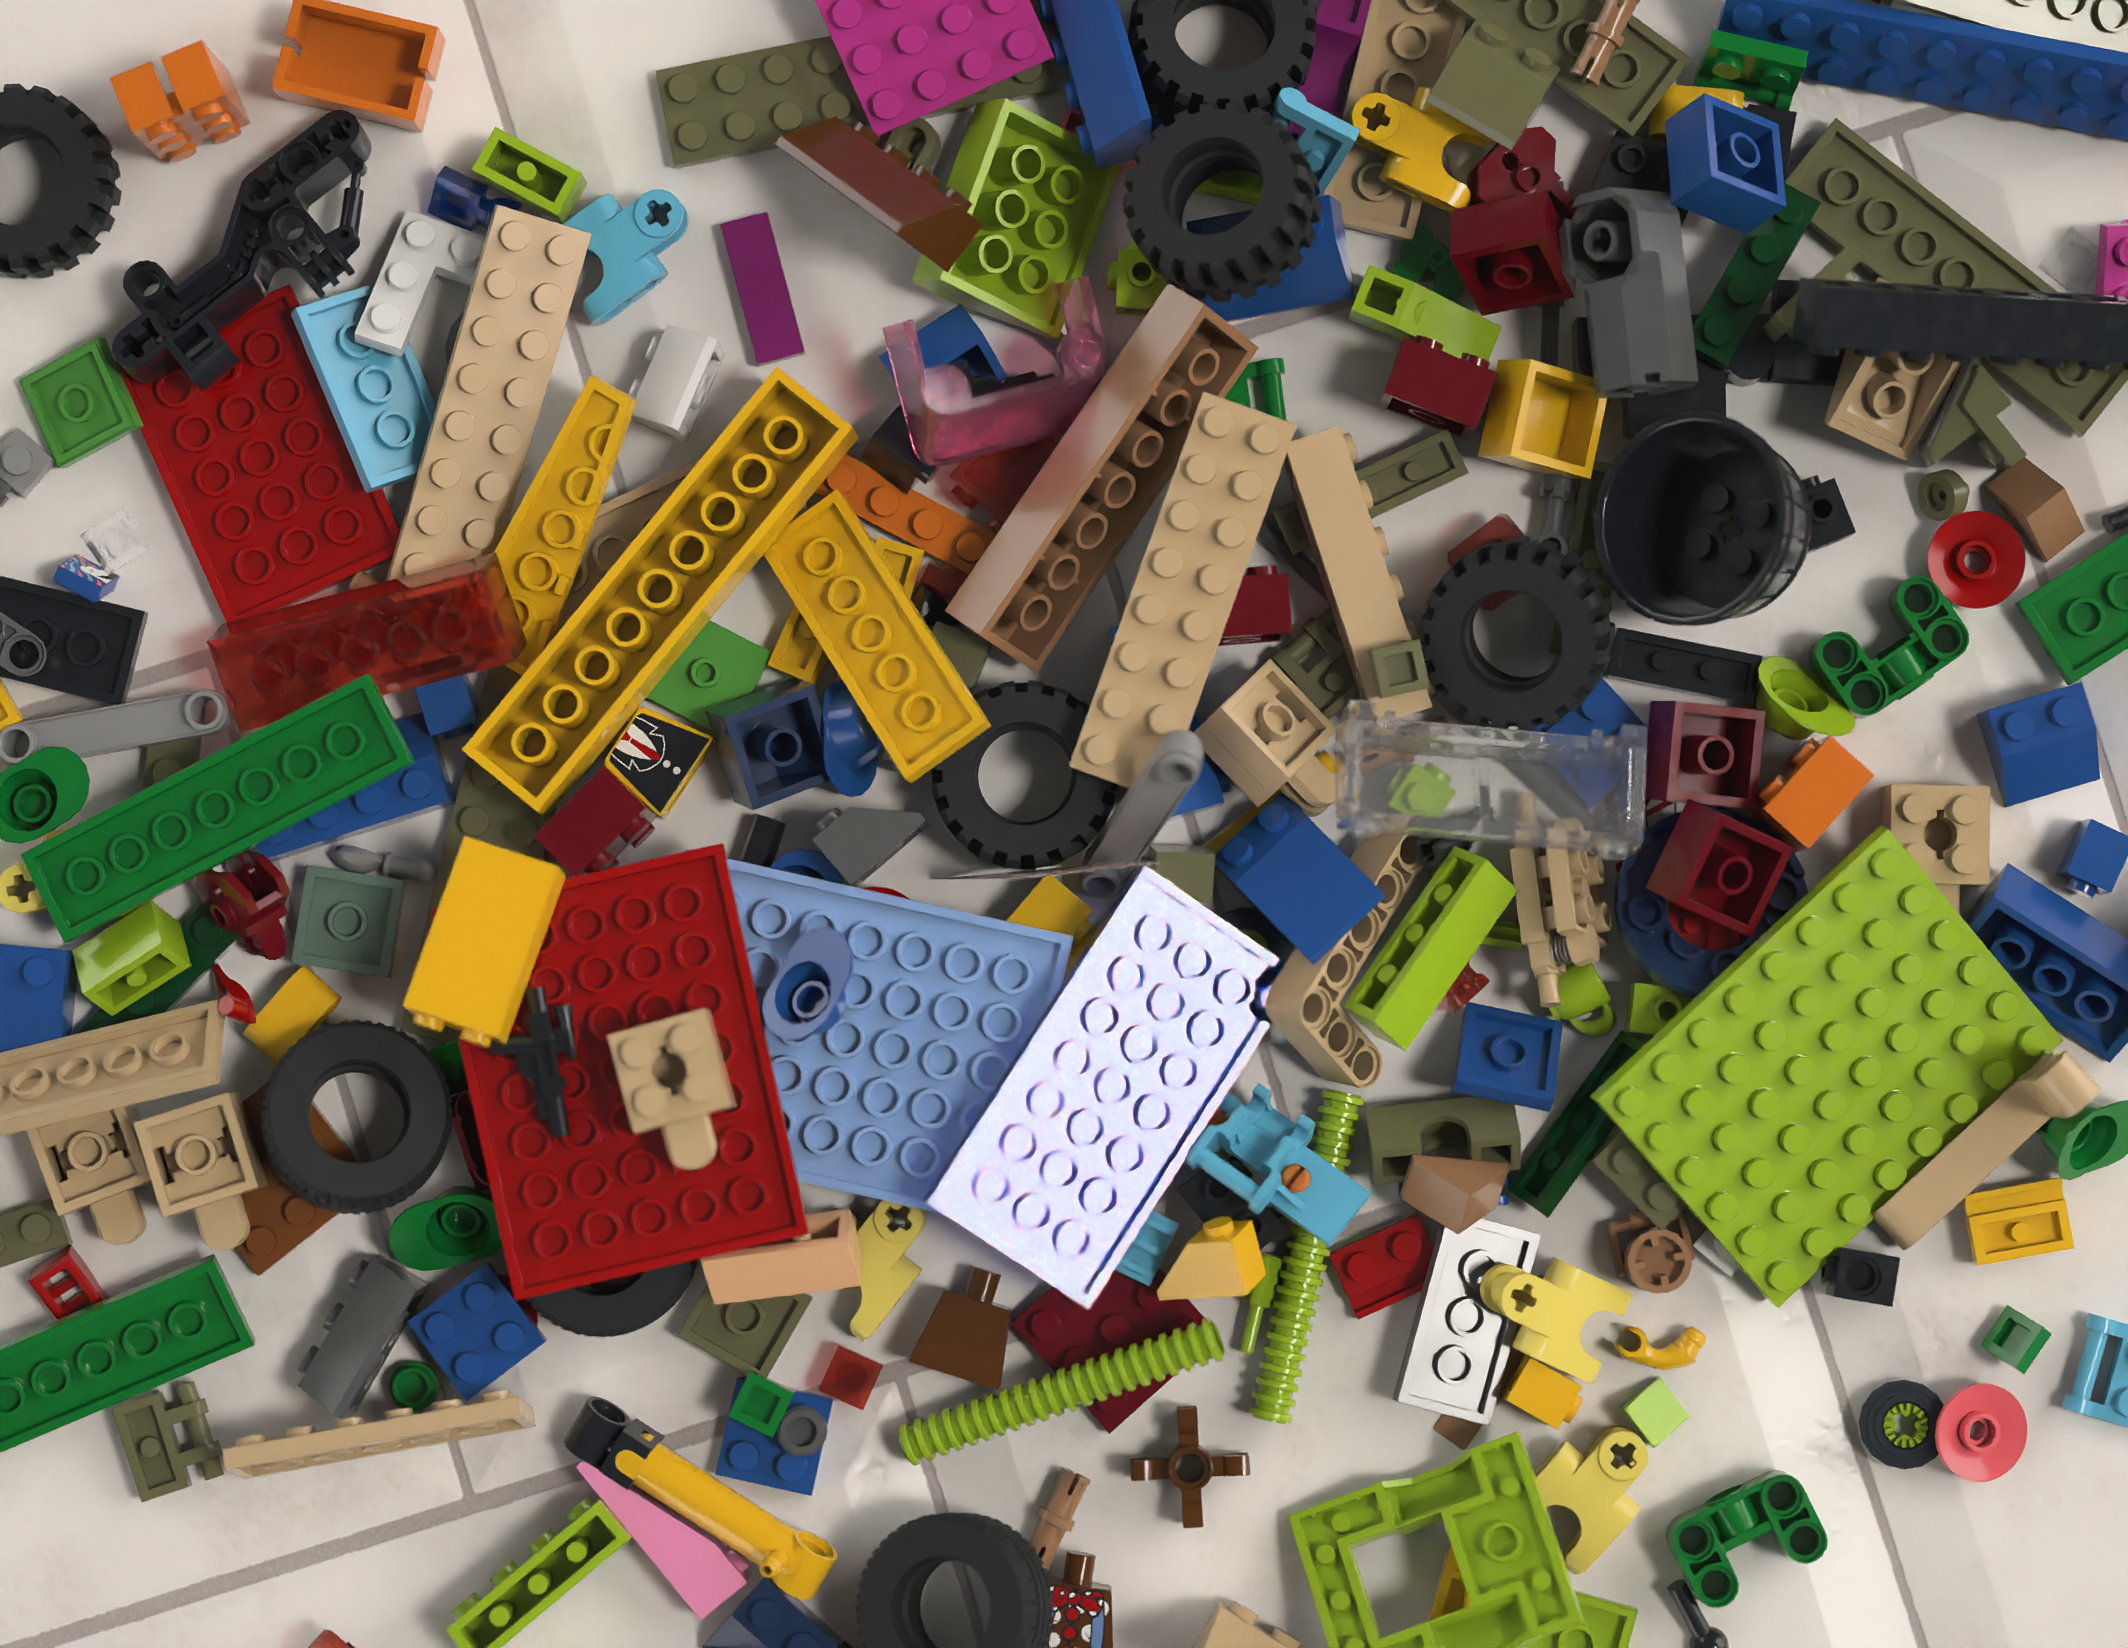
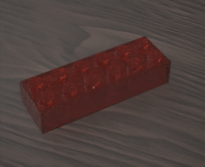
(397, 630)

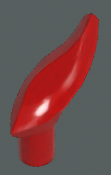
(233, 998)

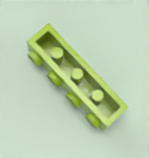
(1430, 951)
(543, 1579)

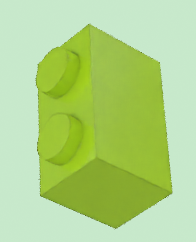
(529, 176)
(131, 958)

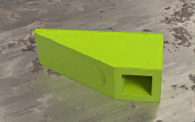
(1408, 310)

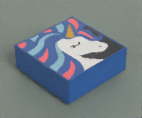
(85, 578)

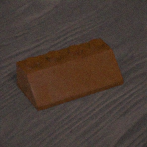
(885, 188)

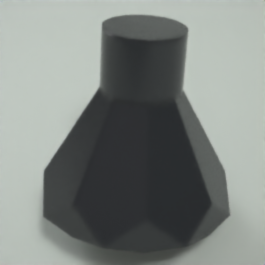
(931, 606)

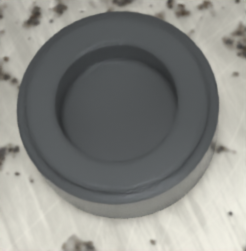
(802, 1430)

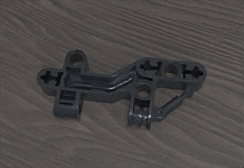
(250, 254)

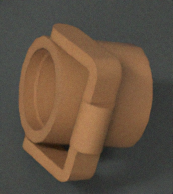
(1653, 1256)

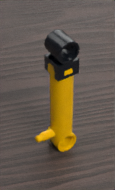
(637, 1457)

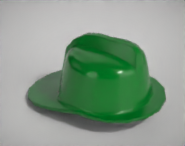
(41, 793)
(2087, 1139)
(446, 1230)

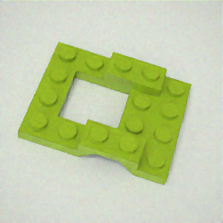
(1497, 1536)

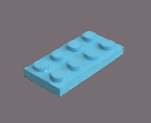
(373, 395)

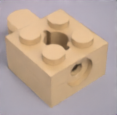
(1269, 741)
(1942, 831)
(673, 1082)
(203, 1163)
(97, 1166)

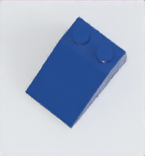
(1297, 878)
(35, 995)

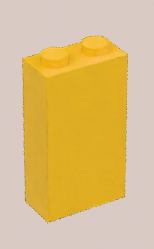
(483, 942)

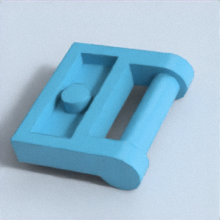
(1323, 139)
(2115, 1395)

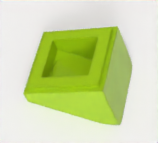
(1654, 1412)

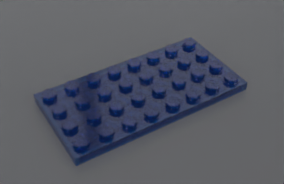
(1111, 1088)

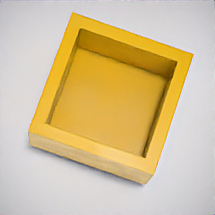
(1543, 419)

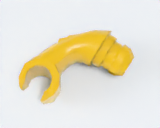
(1674, 1355)

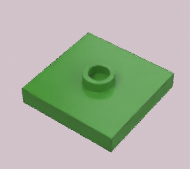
(81, 402)
(711, 673)

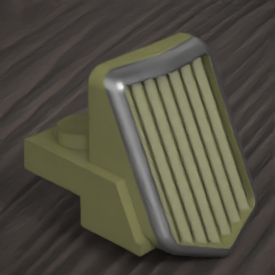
(1969, 409)

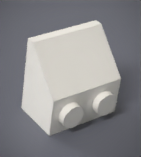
(676, 381)

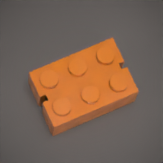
(359, 63)
(197, 110)

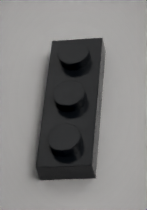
(1684, 666)

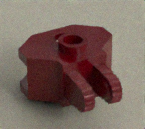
(1526, 171)
(248, 902)

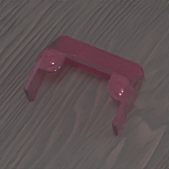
(954, 427)

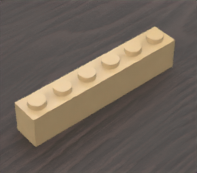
(1351, 559)

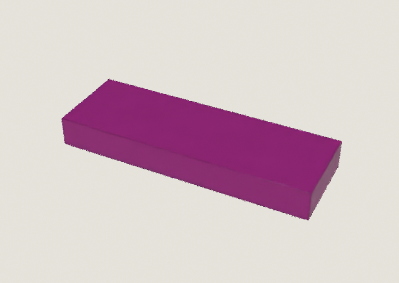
(762, 289)

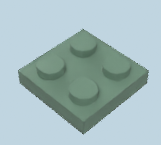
(348, 921)

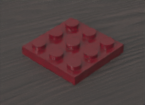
(1119, 1316)

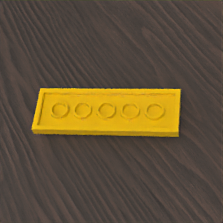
(875, 637)

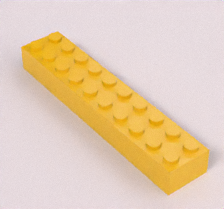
(661, 592)

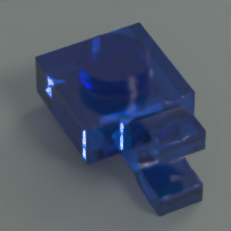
(464, 201)

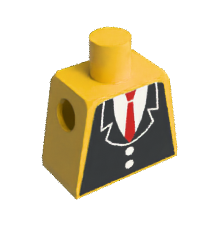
(657, 758)

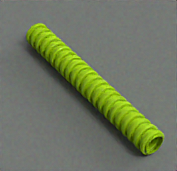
(1302, 1273)
(1060, 1391)

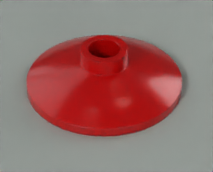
(2000, 556)

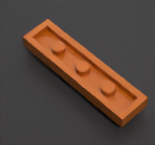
(908, 516)

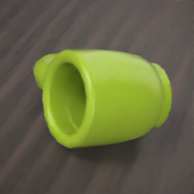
(1581, 993)

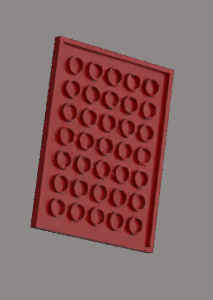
(608, 1200)

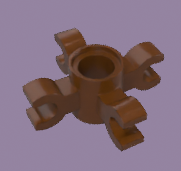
(1165, 1467)

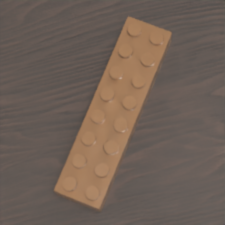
(1100, 478)

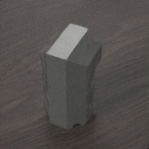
(1635, 290)

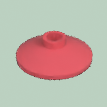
(1999, 1434)

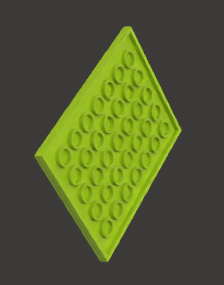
(1827, 1066)

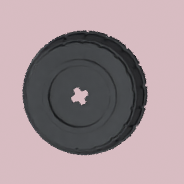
(1665, 516)

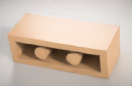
(797, 1265)

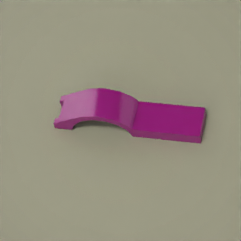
(1336, 44)

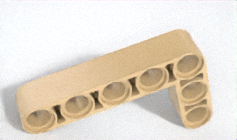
(1308, 996)
(2048, 1089)

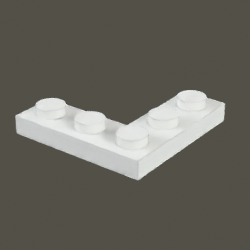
(416, 256)

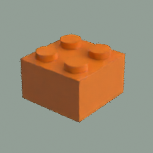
(1811, 793)

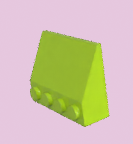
(1036, 212)

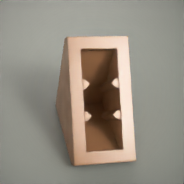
(2036, 507)
(1453, 1189)

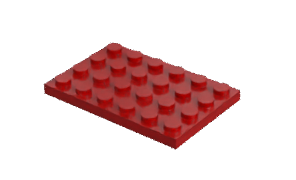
(263, 470)

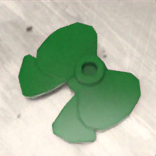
(1427, 254)

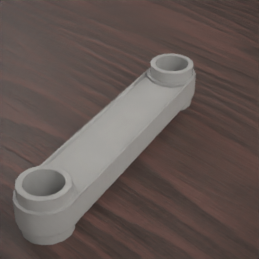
(121, 726)
(1143, 812)

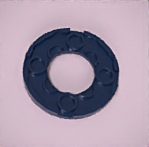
(1646, 925)

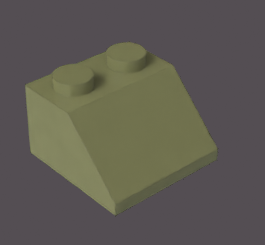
(1494, 83)

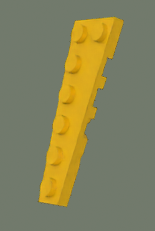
(559, 511)

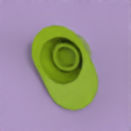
(1799, 702)

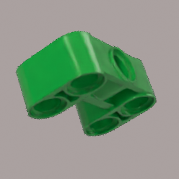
(1903, 664)
(1737, 1518)

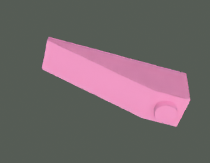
(686, 1555)

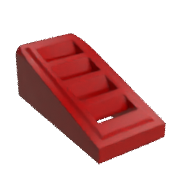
(79, 1274)

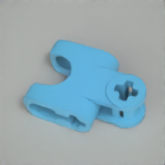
(628, 248)

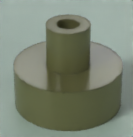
(1942, 494)

